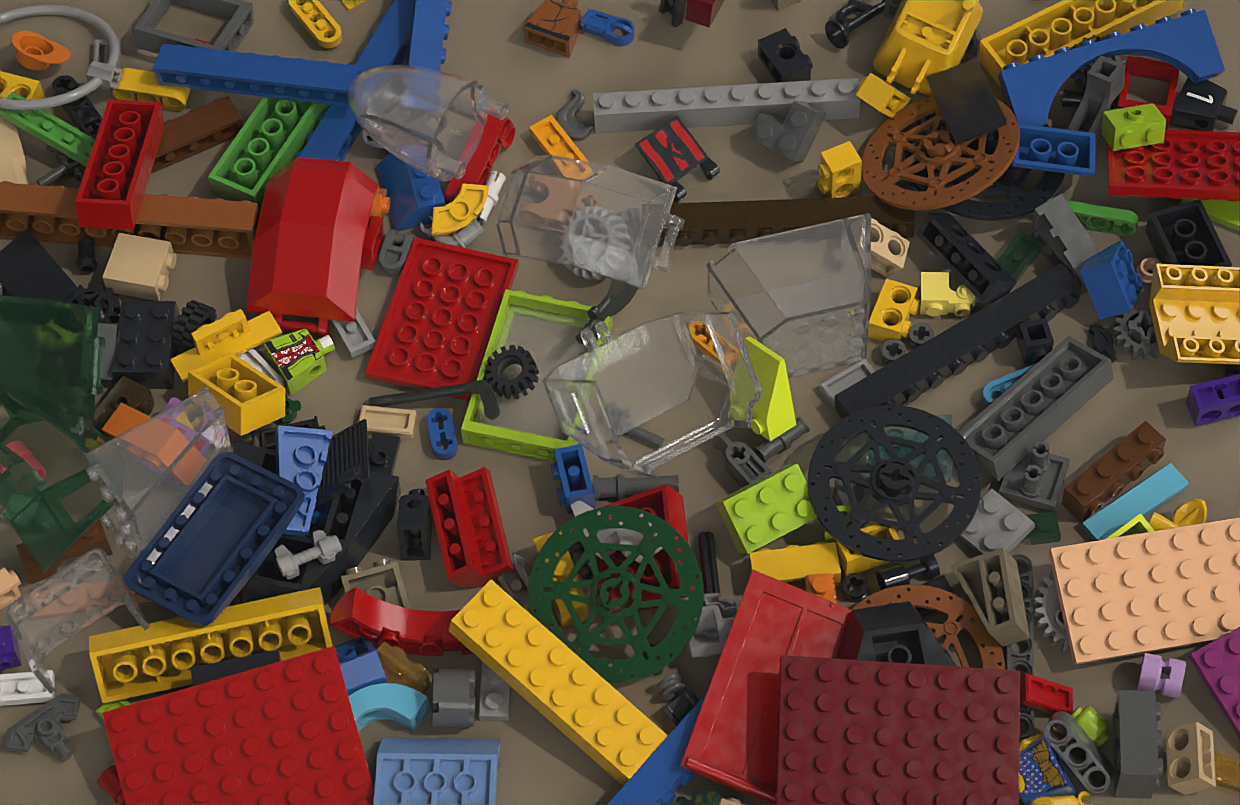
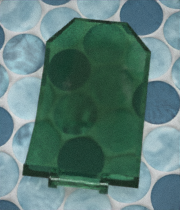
(52, 351)

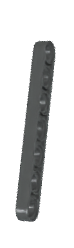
(1026, 659)

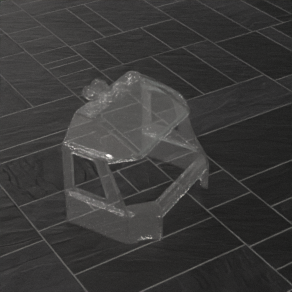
(645, 376)

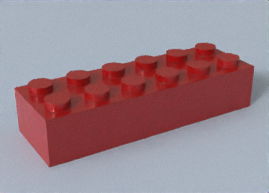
(120, 165)

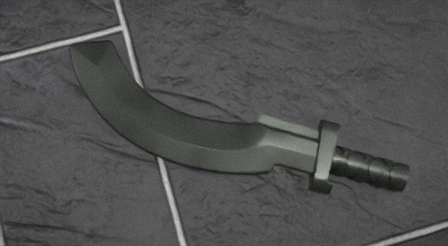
(609, 306)

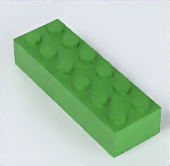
(264, 146)

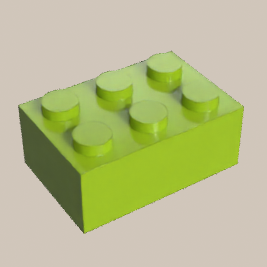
(766, 508)

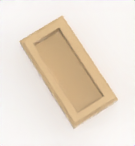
(389, 421)

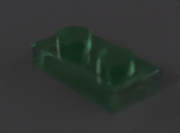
(1020, 254)

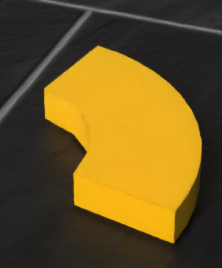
(461, 211)

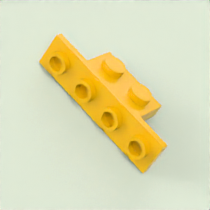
(224, 337)

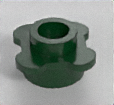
(291, 412)

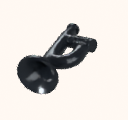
(839, 30)

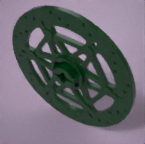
(670, 597)

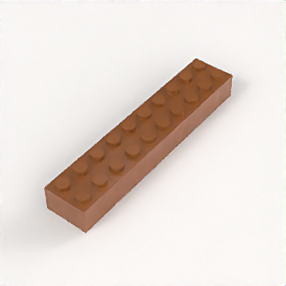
(188, 222)

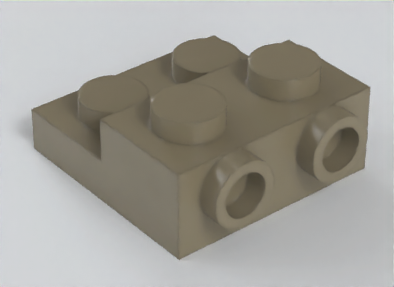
(381, 582)

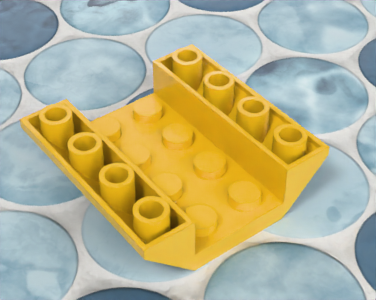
(1197, 313)

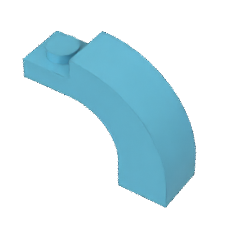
(389, 702)

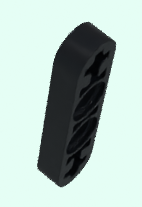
(79, 112)

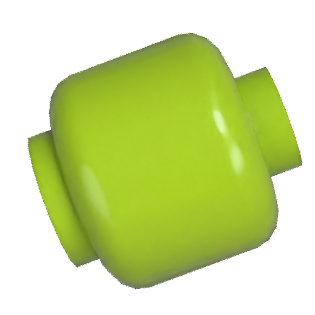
(1092, 723)

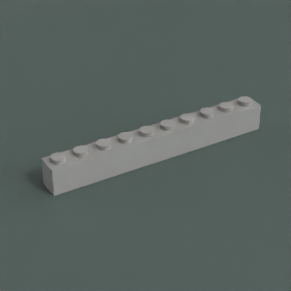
(721, 104)

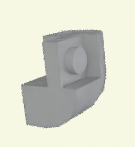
(713, 625)

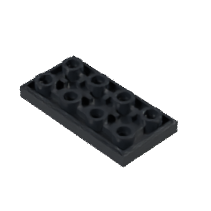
(966, 101)
(33, 273)

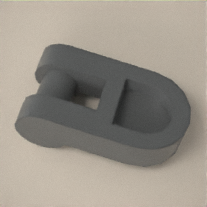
(394, 257)

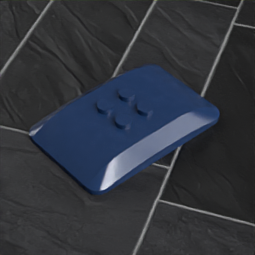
(215, 539)

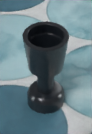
(899, 575)

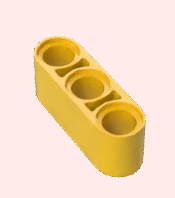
(144, 86)

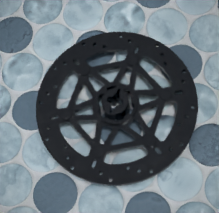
(1002, 210)
(890, 494)

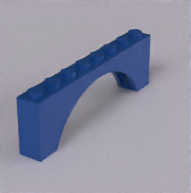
(1181, 42)

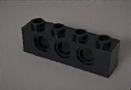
(965, 257)

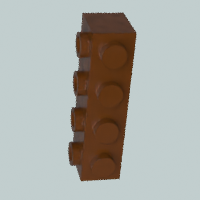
(1113, 471)

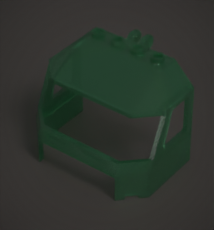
(29, 502)

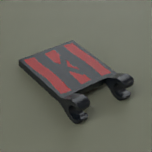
(674, 153)

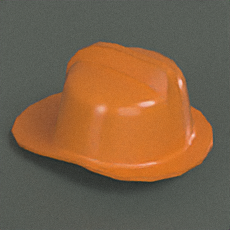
(38, 52)

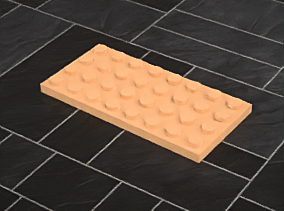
(1149, 590)

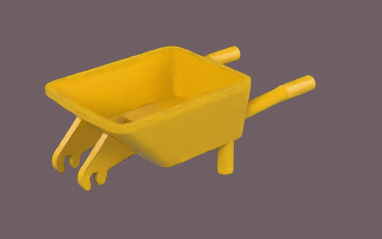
(926, 40)

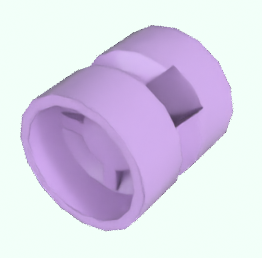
(1150, 674)

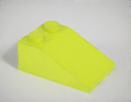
(775, 409)

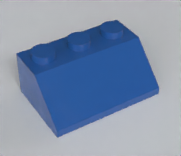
(1056, 150)
(410, 193)
(359, 664)

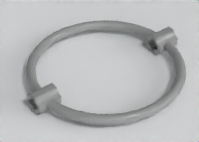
(98, 73)

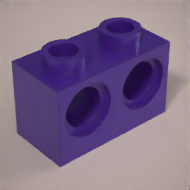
(1214, 400)

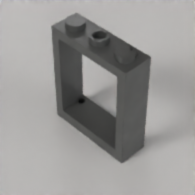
(237, 11)

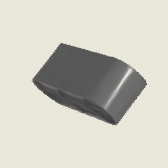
(1084, 765)

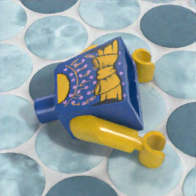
(1044, 776)

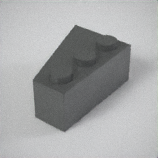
(1063, 236)

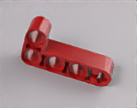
(496, 135)

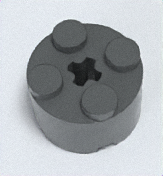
(453, 697)

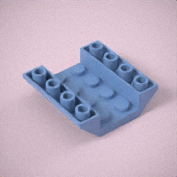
(437, 771)

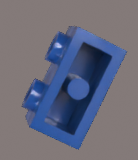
(574, 477)

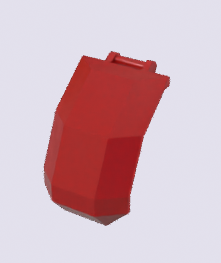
(310, 243)

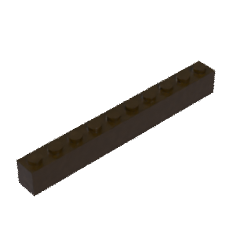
(744, 220)

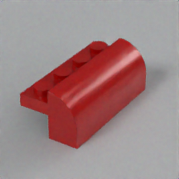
(469, 527)

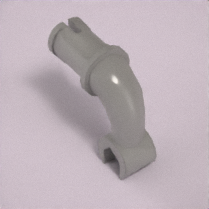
(462, 238)

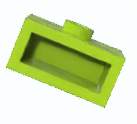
(1133, 127)

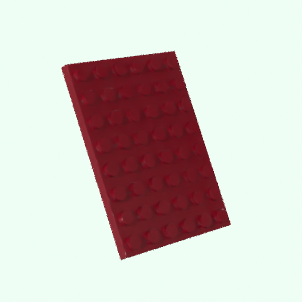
(896, 734)

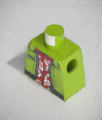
(298, 358)

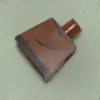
(554, 26)

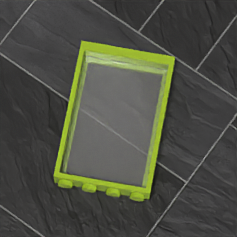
(548, 332)

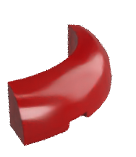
(409, 629)

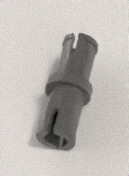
(783, 442)

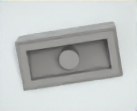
(517, 581)

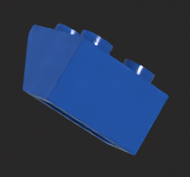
(1112, 280)

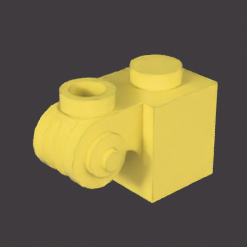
(939, 299)

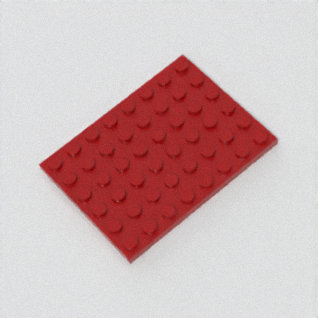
(245, 740)

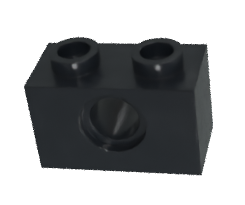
(784, 57)

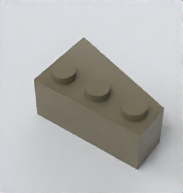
(996, 594)

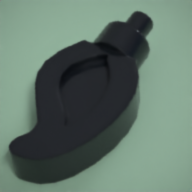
(1102, 342)

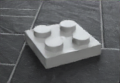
(996, 525)

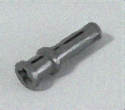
(621, 486)

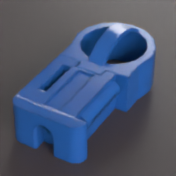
(604, 24)

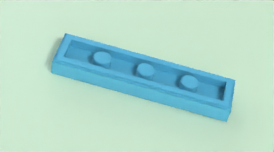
(1141, 499)

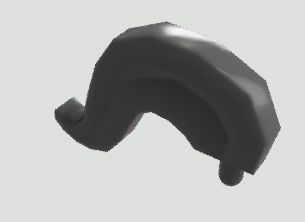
(566, 118)

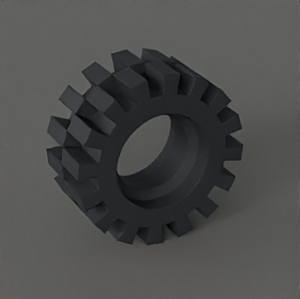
(192, 317)
(520, 383)

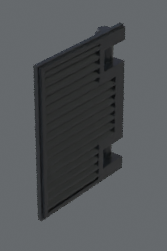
(345, 462)

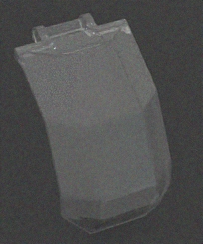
(588, 218)

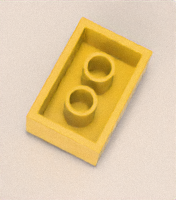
(242, 392)

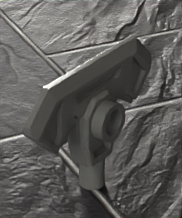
(45, 726)

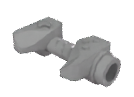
(324, 551)

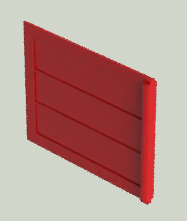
(739, 716)

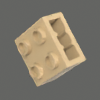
(139, 266)

